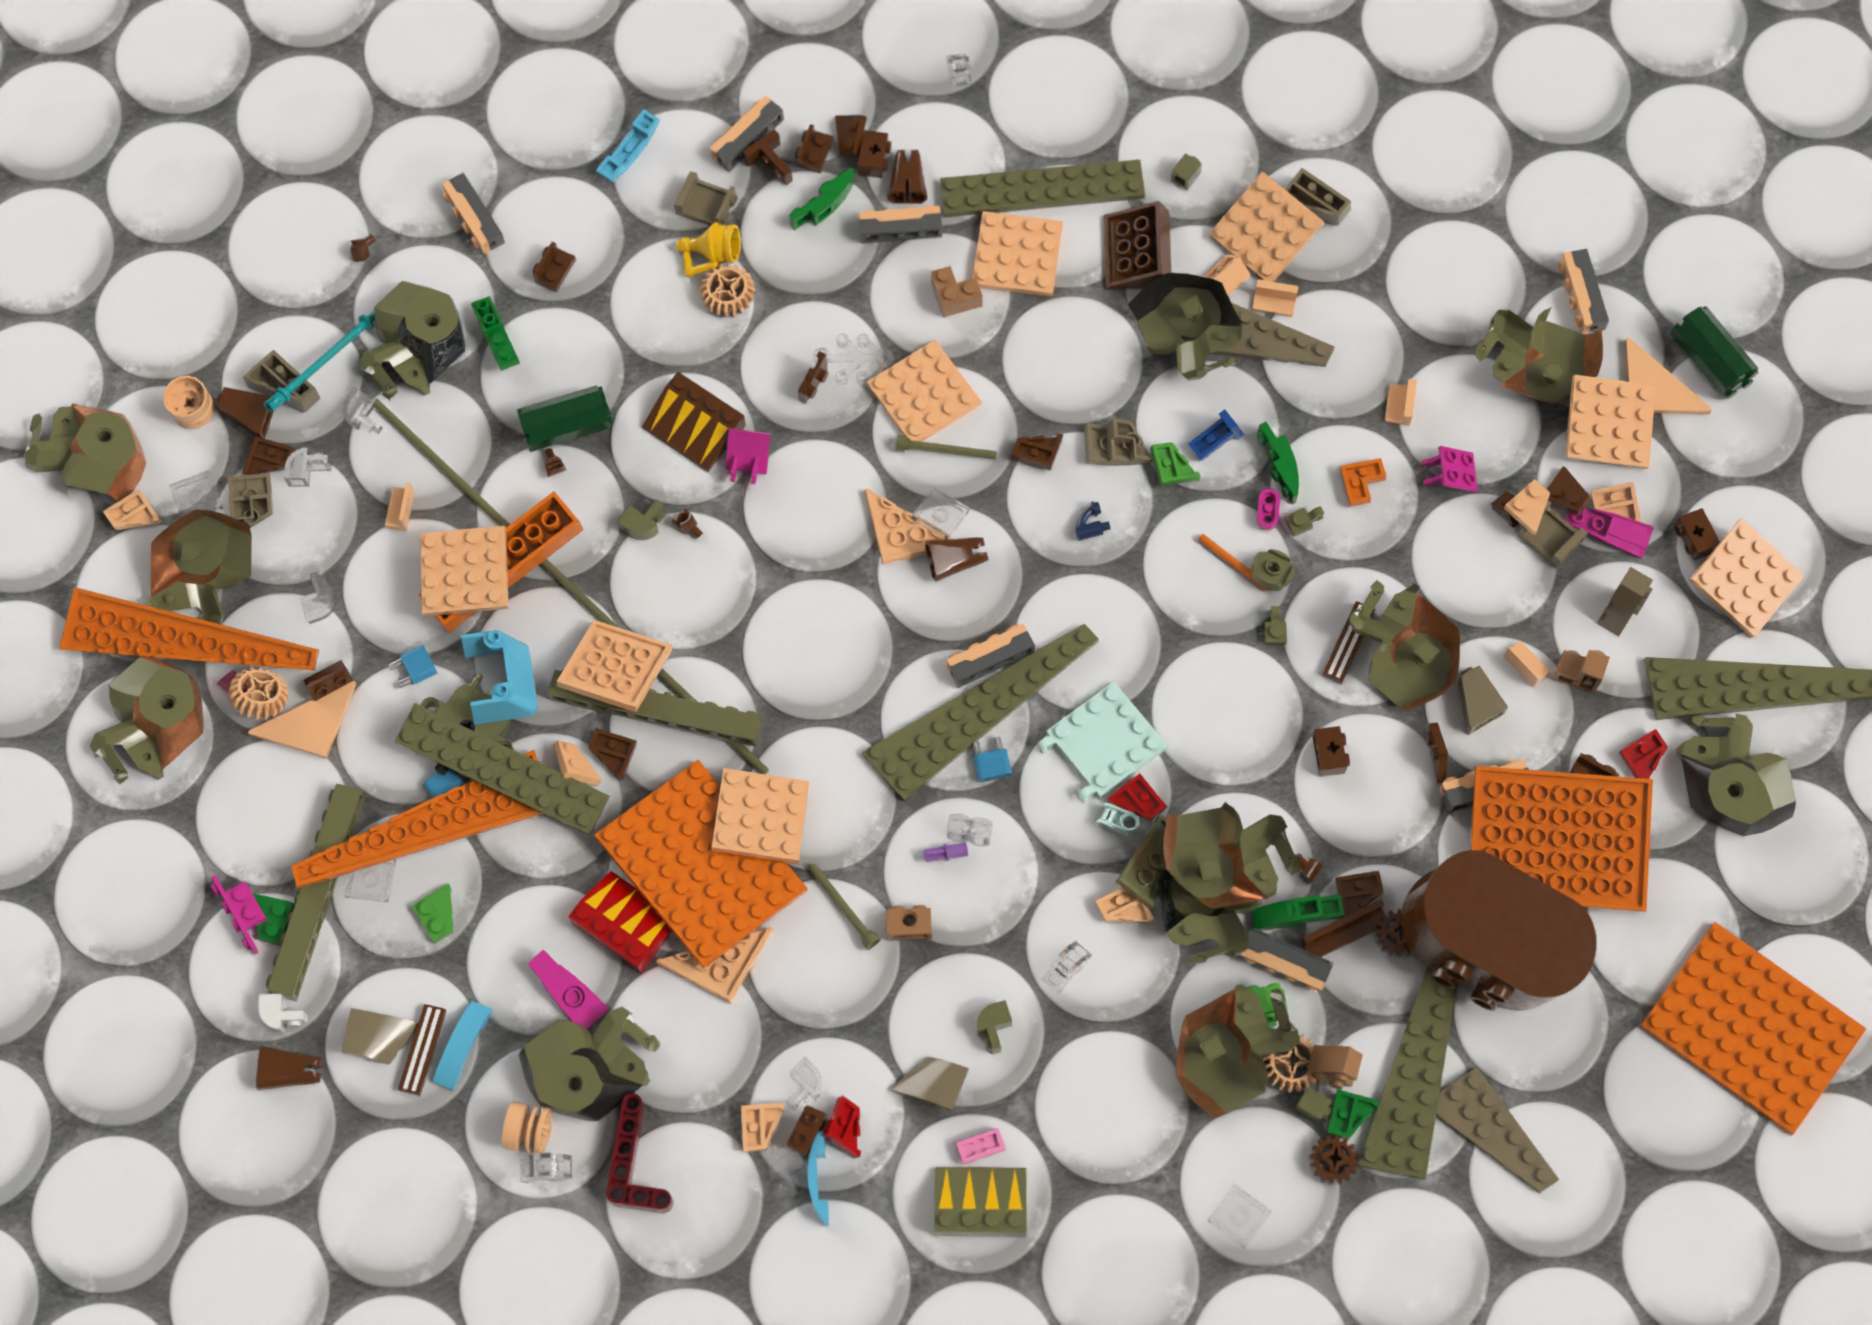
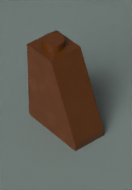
(246, 410)

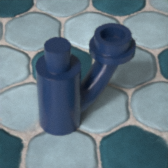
(1093, 529)

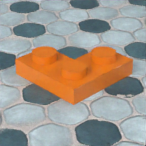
(1356, 478)

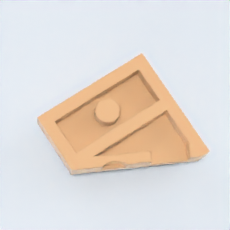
(1617, 499)
(1529, 506)
(132, 512)
(574, 764)
(1123, 907)
(759, 1125)

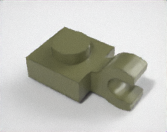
(1302, 521)
(1275, 631)

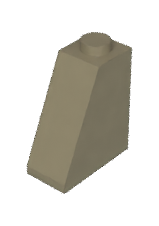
(1479, 699)

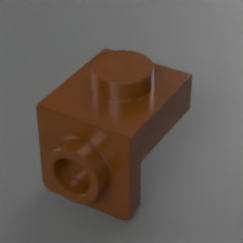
(1499, 504)

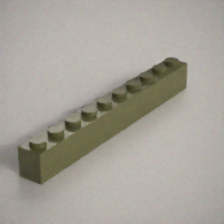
(675, 713)
(313, 900)

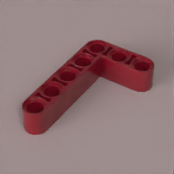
(628, 1161)

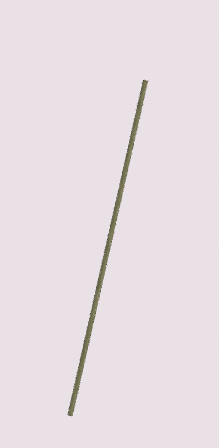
(675, 686)

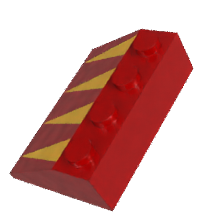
(621, 921)

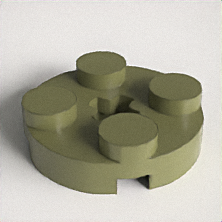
(1270, 579)

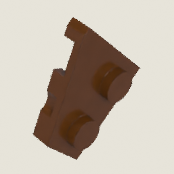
(850, 133)
(813, 378)
(613, 751)

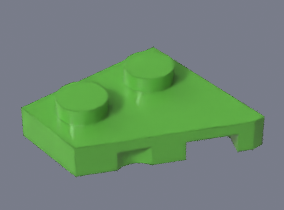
(1171, 465)
(436, 913)

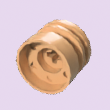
(185, 392)
(526, 1128)

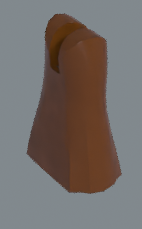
(907, 180)
(953, 555)
(285, 1068)

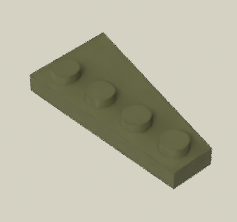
(1146, 865)

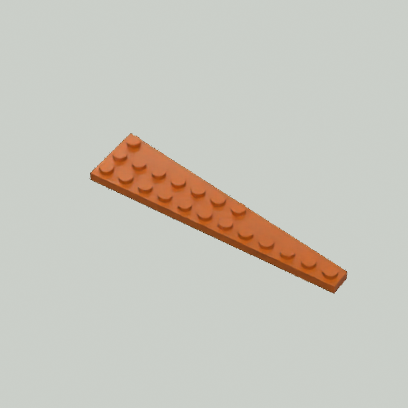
(131, 628)
(436, 822)

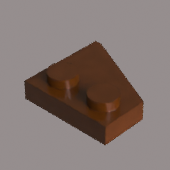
(1037, 450)
(266, 457)
(1568, 493)
(1438, 751)
(1358, 890)

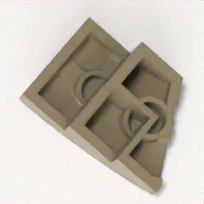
(1114, 444)
(250, 498)
(376, 1035)
(933, 1082)

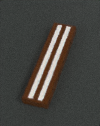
(1344, 651)
(422, 1050)

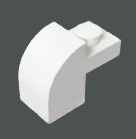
(274, 1014)

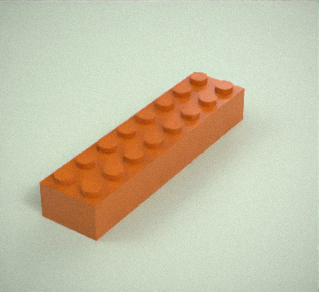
(529, 543)

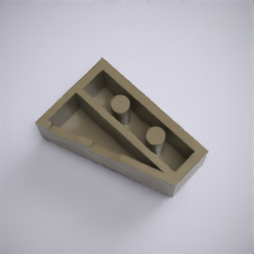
(1319, 197)
(275, 373)
(1625, 601)

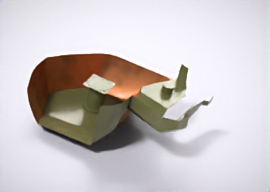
(1540, 357)
(91, 448)
(1224, 1046)

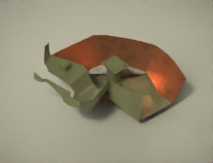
(197, 557)
(1416, 649)
(157, 715)
(1221, 860)

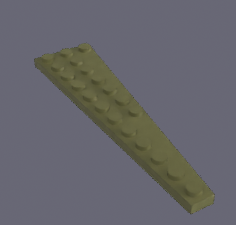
(1718, 687)
(937, 739)
(1408, 1107)

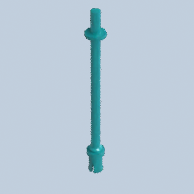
(282, 395)

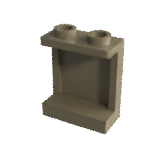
(704, 201)
(1554, 537)

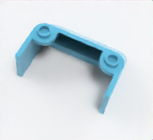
(517, 695)

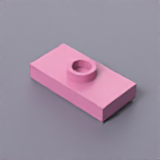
(980, 1146)

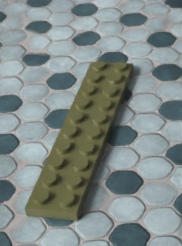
(1042, 188)
(502, 769)

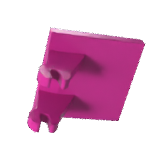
(747, 452)
(1457, 469)

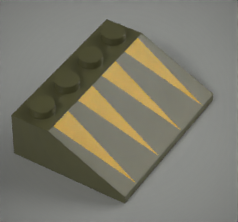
(980, 1202)

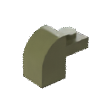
(642, 526)
(993, 1018)

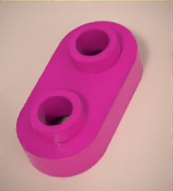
(1268, 511)

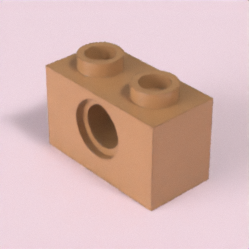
(918, 931)

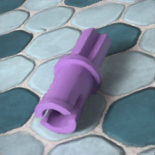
(946, 852)

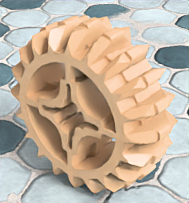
(730, 279)
(257, 699)
(1282, 1060)

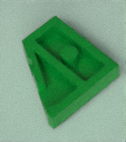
(276, 913)
(1349, 1113)

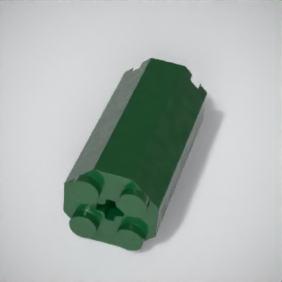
(1715, 352)
(565, 418)

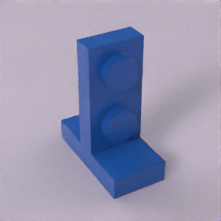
(1215, 436)

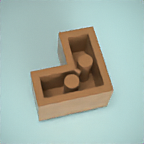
(954, 296)
(1582, 671)
(1335, 1065)

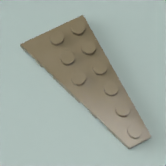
(1272, 340)
(1485, 1121)

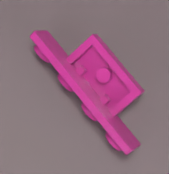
(244, 909)

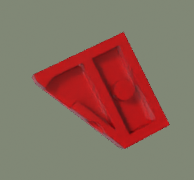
(1644, 754)
(1138, 798)
(844, 1126)

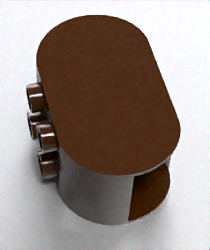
(1497, 932)

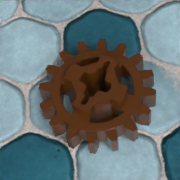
(1390, 934)
(1343, 1160)

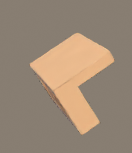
(1230, 272)
(1275, 298)
(1401, 403)
(400, 507)
(1526, 663)

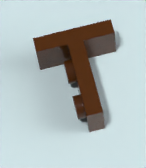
(763, 150)

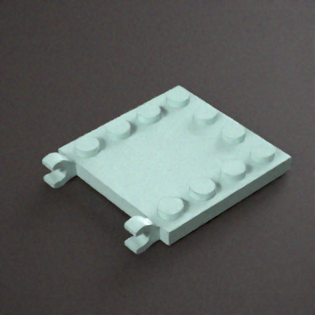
(1105, 741)

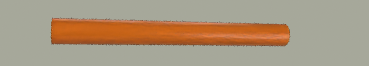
(1228, 558)

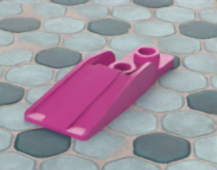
(1614, 530)
(568, 991)

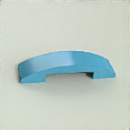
(630, 148)
(460, 1045)
(817, 1151)

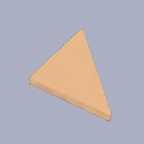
(1670, 393)
(895, 532)
(310, 725)
(724, 974)

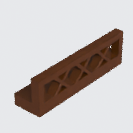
(1344, 930)

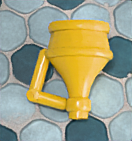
(716, 244)

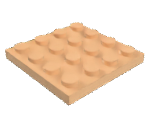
(1266, 228)
(1017, 253)
(924, 392)
(1610, 421)
(464, 571)
(1746, 578)
(614, 665)
(760, 816)

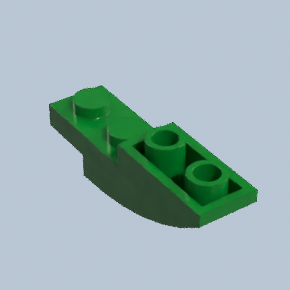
(830, 197)
(495, 333)
(1284, 465)
(1298, 911)

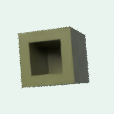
(1186, 171)
(1314, 1105)

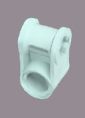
(1117, 819)

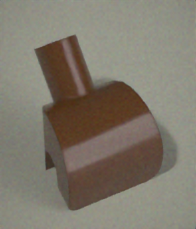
(360, 249)
(553, 463)
(686, 523)
(1309, 868)

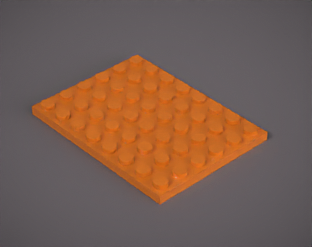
(1568, 831)
(699, 893)
(1753, 1028)

